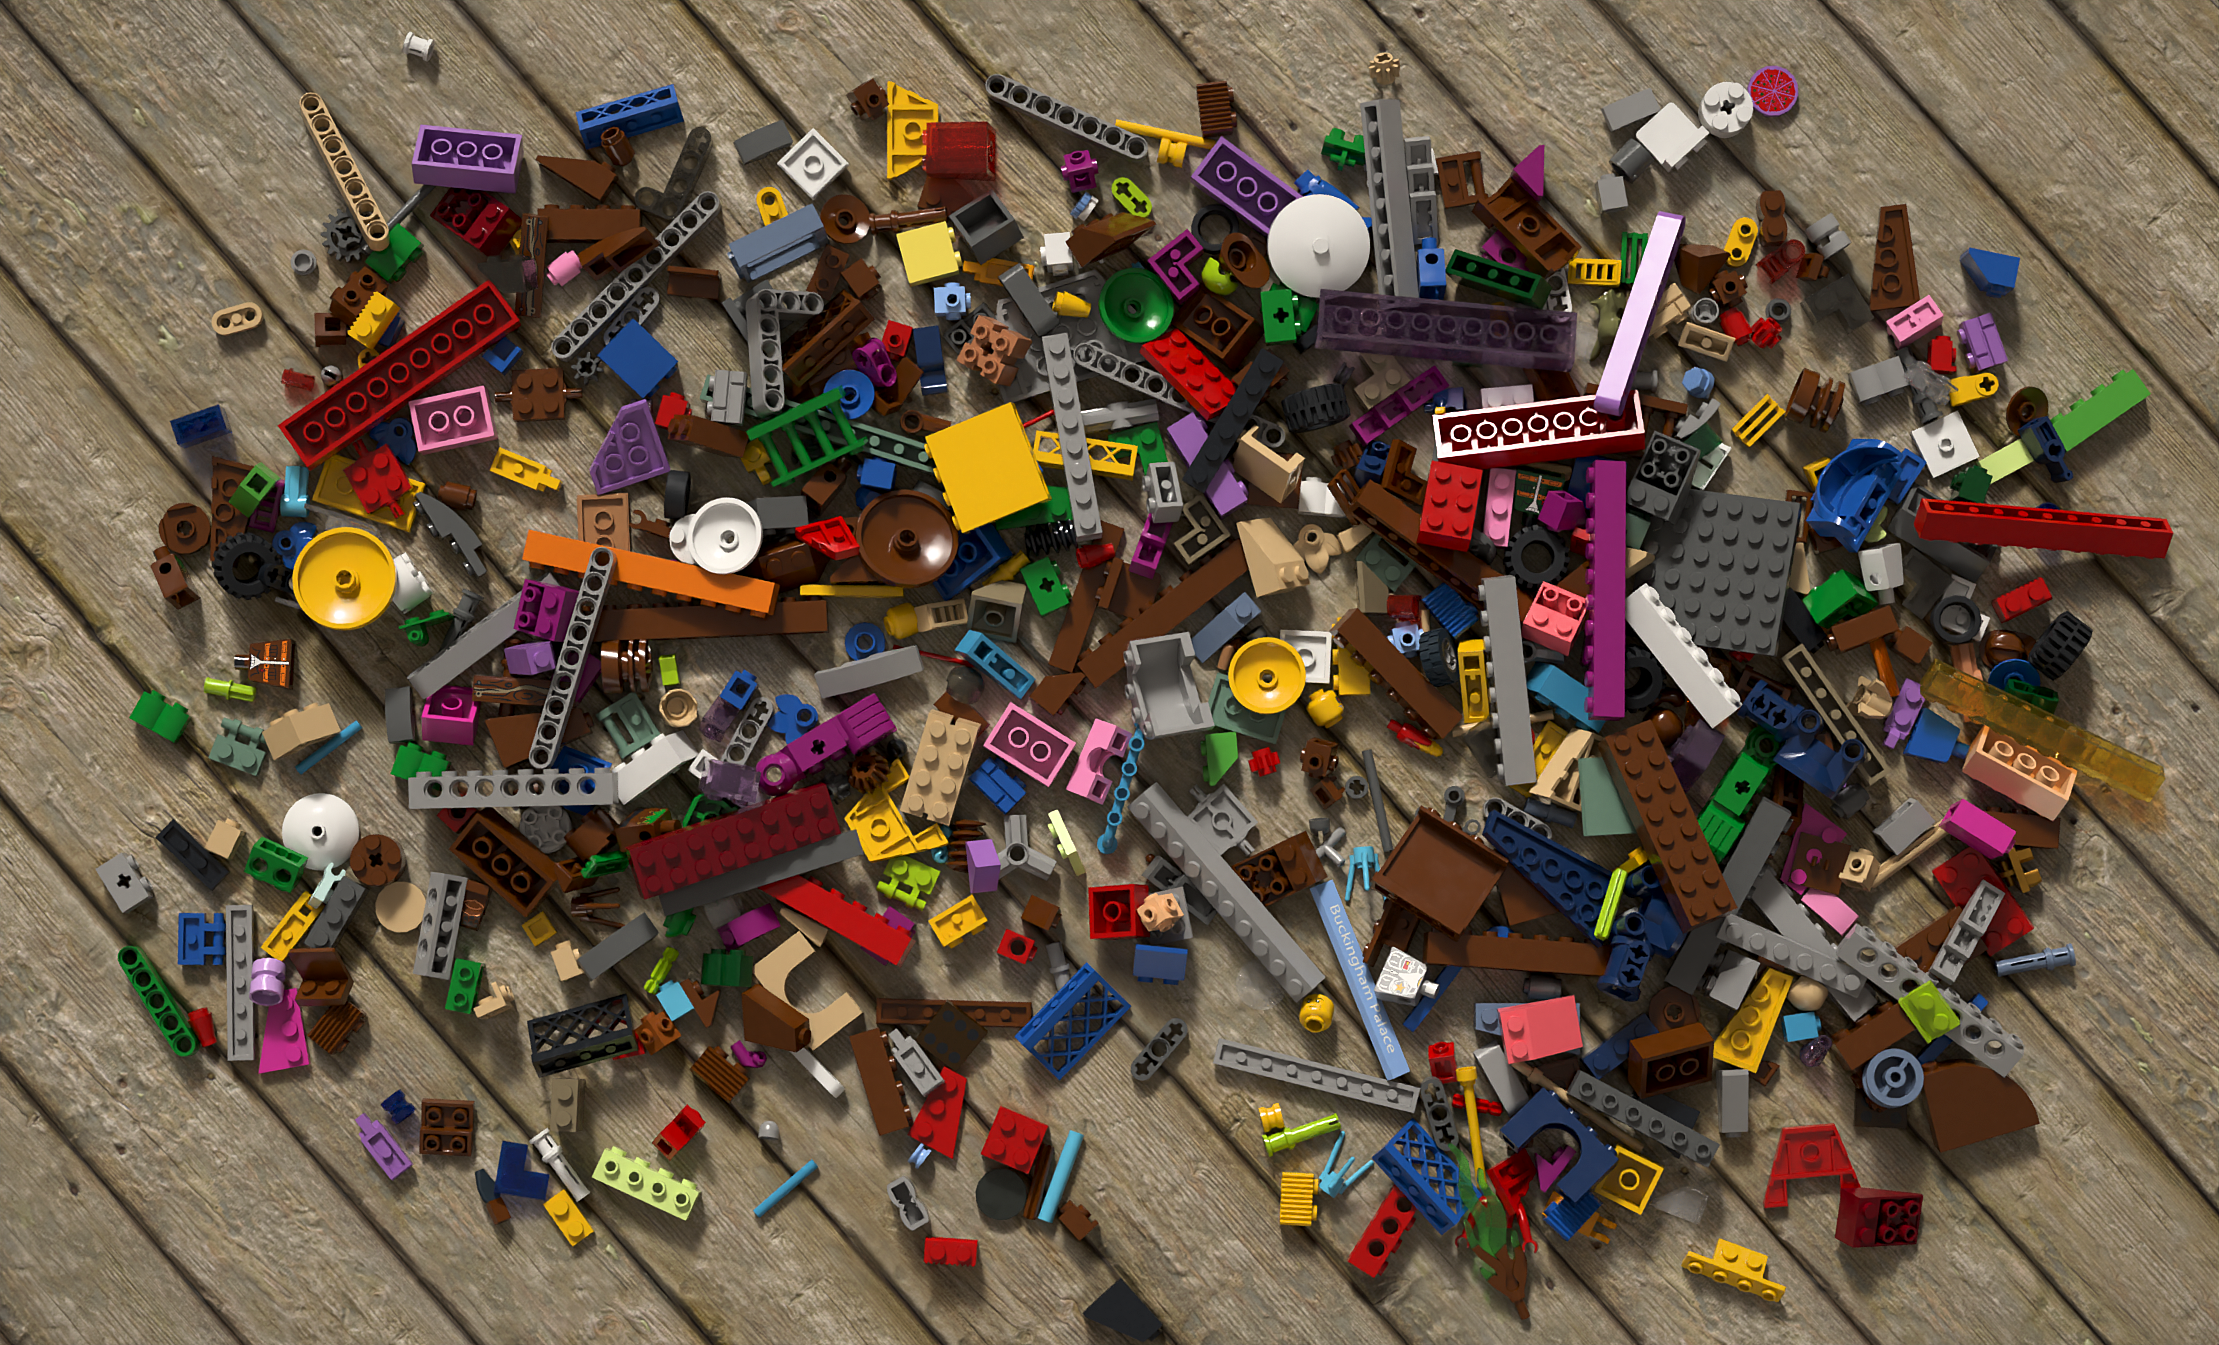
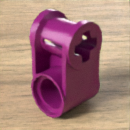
(875, 364)

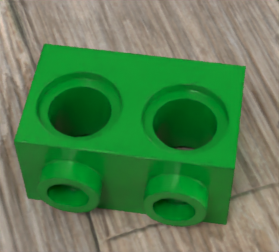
(277, 860)
(465, 986)

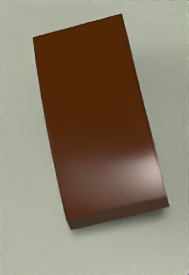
(953, 707)

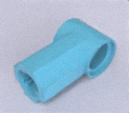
(295, 492)

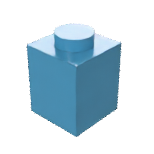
(1800, 1026)

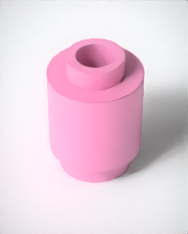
(564, 268)

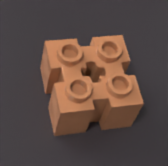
(1007, 347)

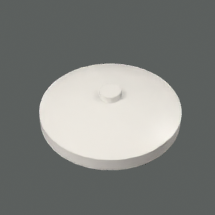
(1318, 245)

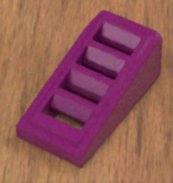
(266, 526)

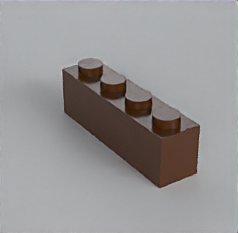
(588, 225)
(2030, 829)
(879, 1080)

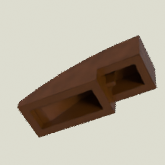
(617, 252)

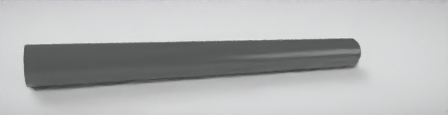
(403, 212)
(1377, 800)

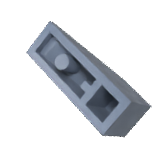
(1224, 627)

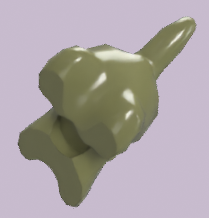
(1611, 313)

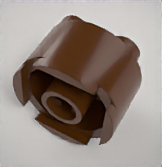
(593, 836)
(392, 856)

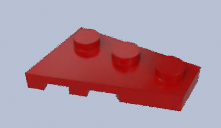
(940, 1114)

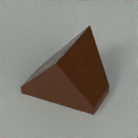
(1698, 265)

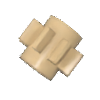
(1384, 68)

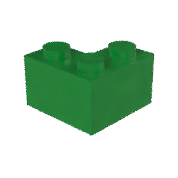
(1837, 597)

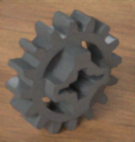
(344, 244)

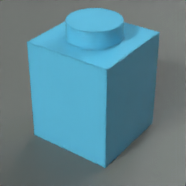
(674, 1000)

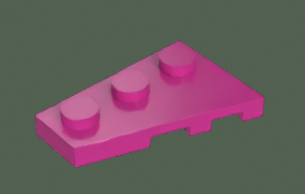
(284, 1036)

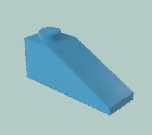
(994, 663)

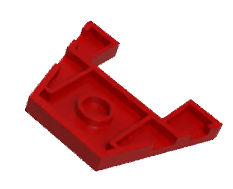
(1804, 1154)

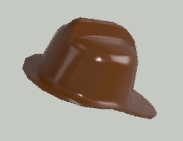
(1243, 261)
(2005, 645)

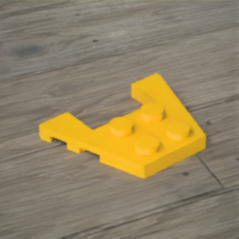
(883, 829)

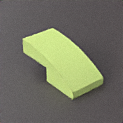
(2006, 460)

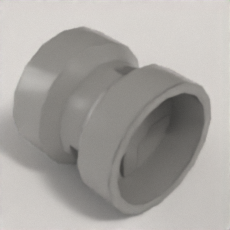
(1708, 312)

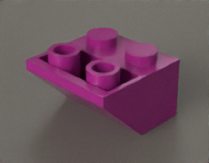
(545, 610)

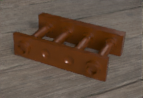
(1671, 409)

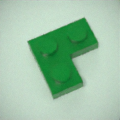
(1148, 441)

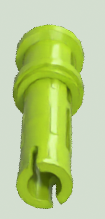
(1289, 1137)

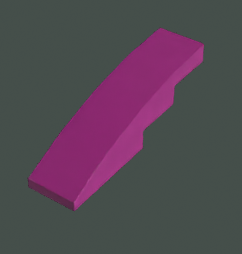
(1398, 405)

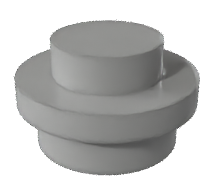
(303, 262)

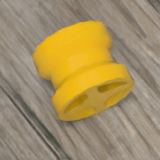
(1271, 1117)

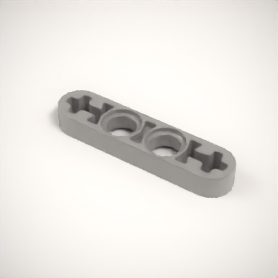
(739, 740)

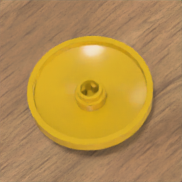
(344, 578)

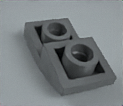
(762, 142)
(960, 332)
(399, 716)

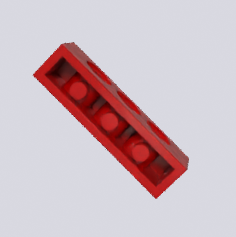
(1360, 1254)

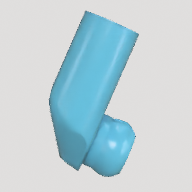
(940, 854)

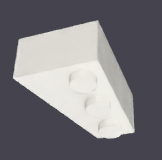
(653, 765)

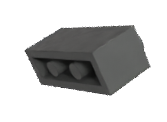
(337, 914)

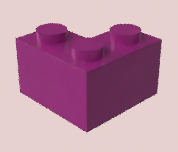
(1172, 262)

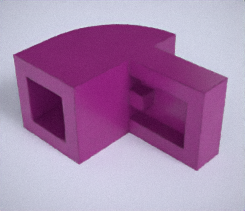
(748, 927)

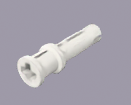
(553, 1154)

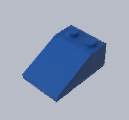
(976, 557)

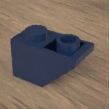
(1372, 463)

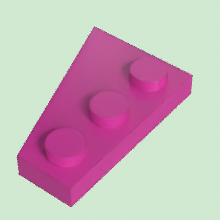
(1813, 824)

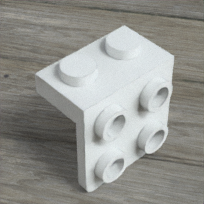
(1671, 137)

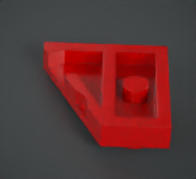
(829, 537)
(1512, 1179)

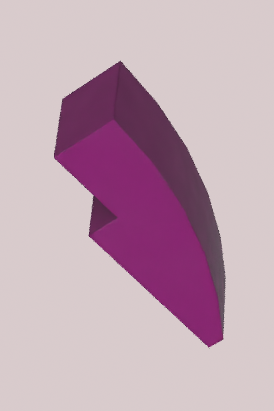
(1150, 547)

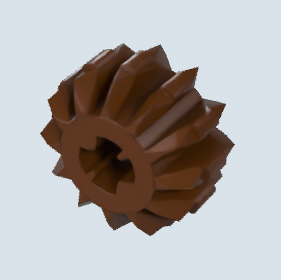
(868, 772)

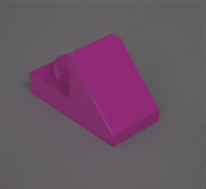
(1548, 1172)

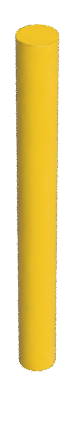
(1162, 133)

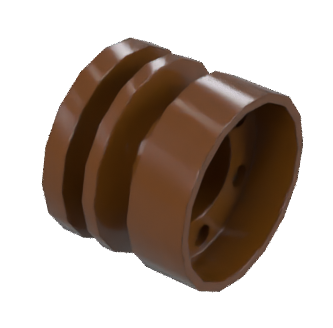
(1815, 400)
(626, 666)

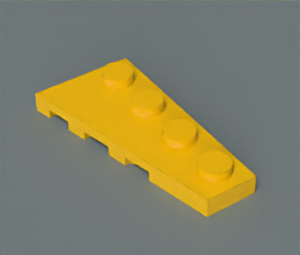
(1751, 1026)

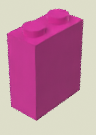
(1978, 829)

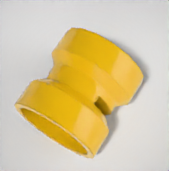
(1171, 152)

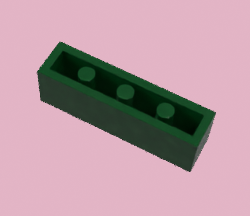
(1498, 279)

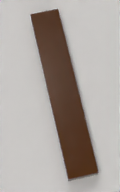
(1082, 606)
(983, 1012)

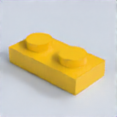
(568, 1217)

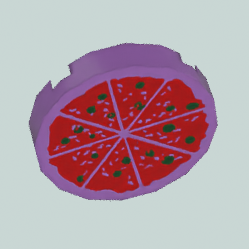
(1773, 91)

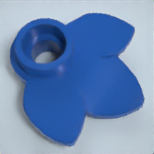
(401, 445)
(298, 536)
(789, 718)

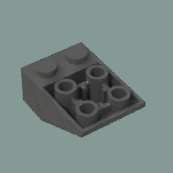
(1663, 478)

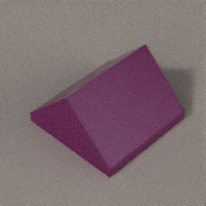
(1530, 173)

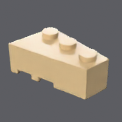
(1560, 778)

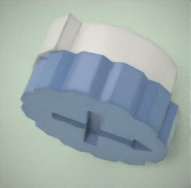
(1084, 206)

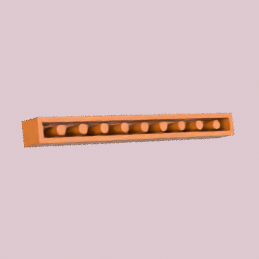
(654, 573)

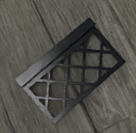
(585, 1049)

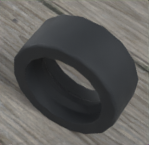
(1214, 209)
(677, 494)
(1971, 608)

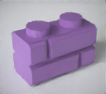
(1982, 343)

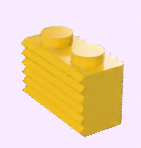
(373, 320)
(1296, 1199)

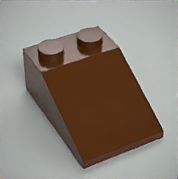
(1218, 327)

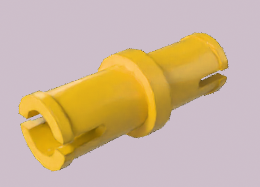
(1009, 569)

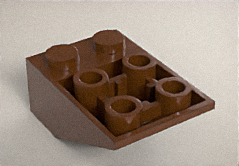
(1281, 869)

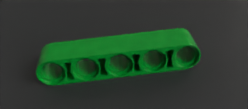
(148, 994)

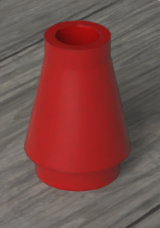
(1093, 555)
(203, 1026)

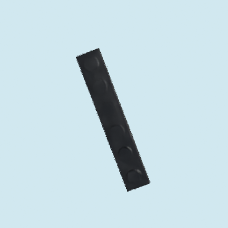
(1232, 420)

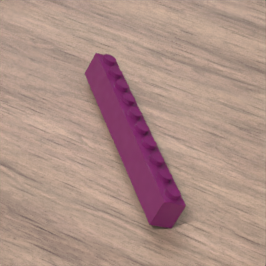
(1606, 590)

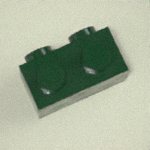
(1970, 485)

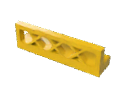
(1098, 467)

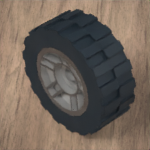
(1439, 657)

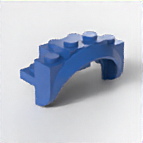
(1846, 498)

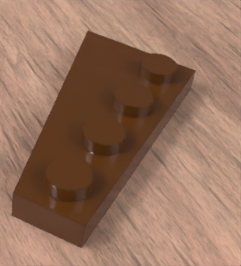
(1894, 269)

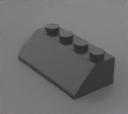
(1962, 557)

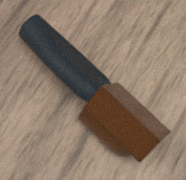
(494, 1203)

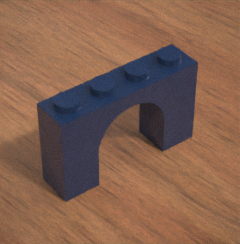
(1546, 1113)

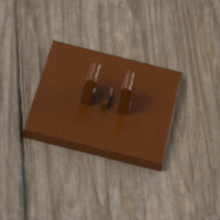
(1825, 874)

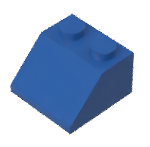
(1991, 271)
(1160, 963)

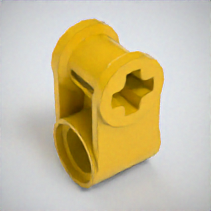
(1970, 390)

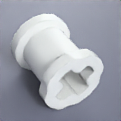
(418, 46)

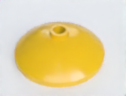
(1263, 658)

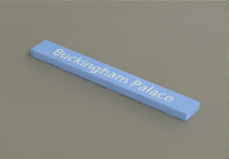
(1359, 980)

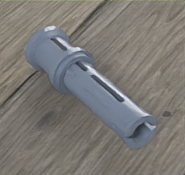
(2047, 959)

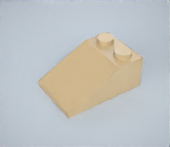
(1271, 558)

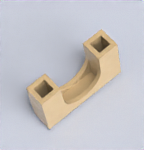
(773, 974)

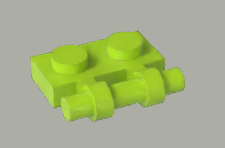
(912, 873)

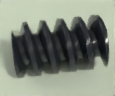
(1050, 538)

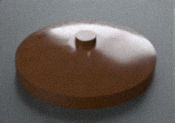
(906, 538)

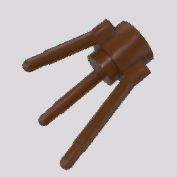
(584, 906)

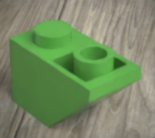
(254, 489)
(1220, 753)

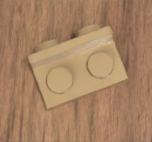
(492, 1006)

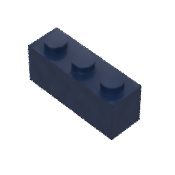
(1616, 1047)

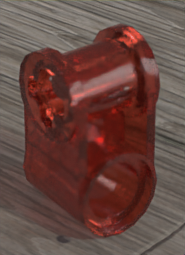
(1778, 262)
(1404, 607)

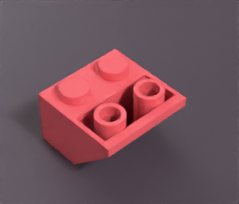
(1554, 618)

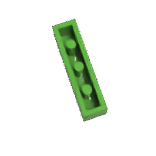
(2100, 409)

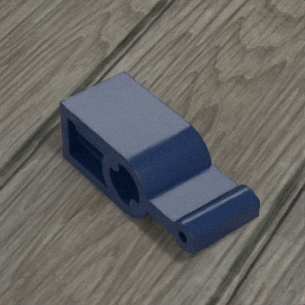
(930, 360)
(2046, 447)

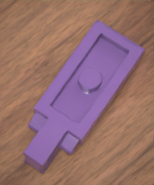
(1904, 713)
(383, 1147)

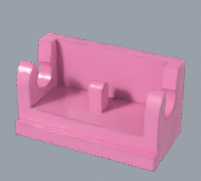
(1914, 322)

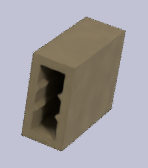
(567, 1104)

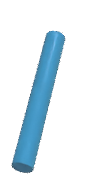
(328, 747)
(784, 1189)

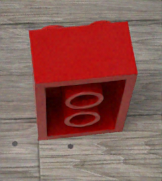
(1449, 506)

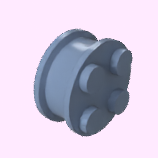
(1892, 1078)

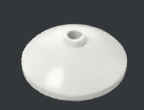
(713, 527)
(338, 826)

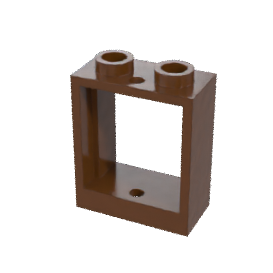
(1861, 630)

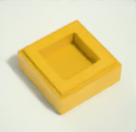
(539, 928)

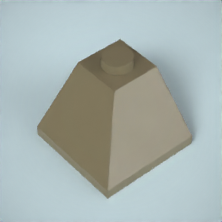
(1370, 591)
(997, 610)

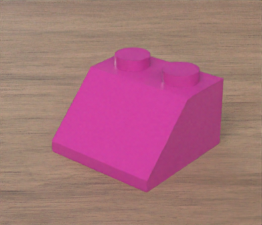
(451, 716)

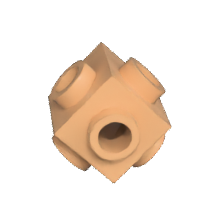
(1160, 912)

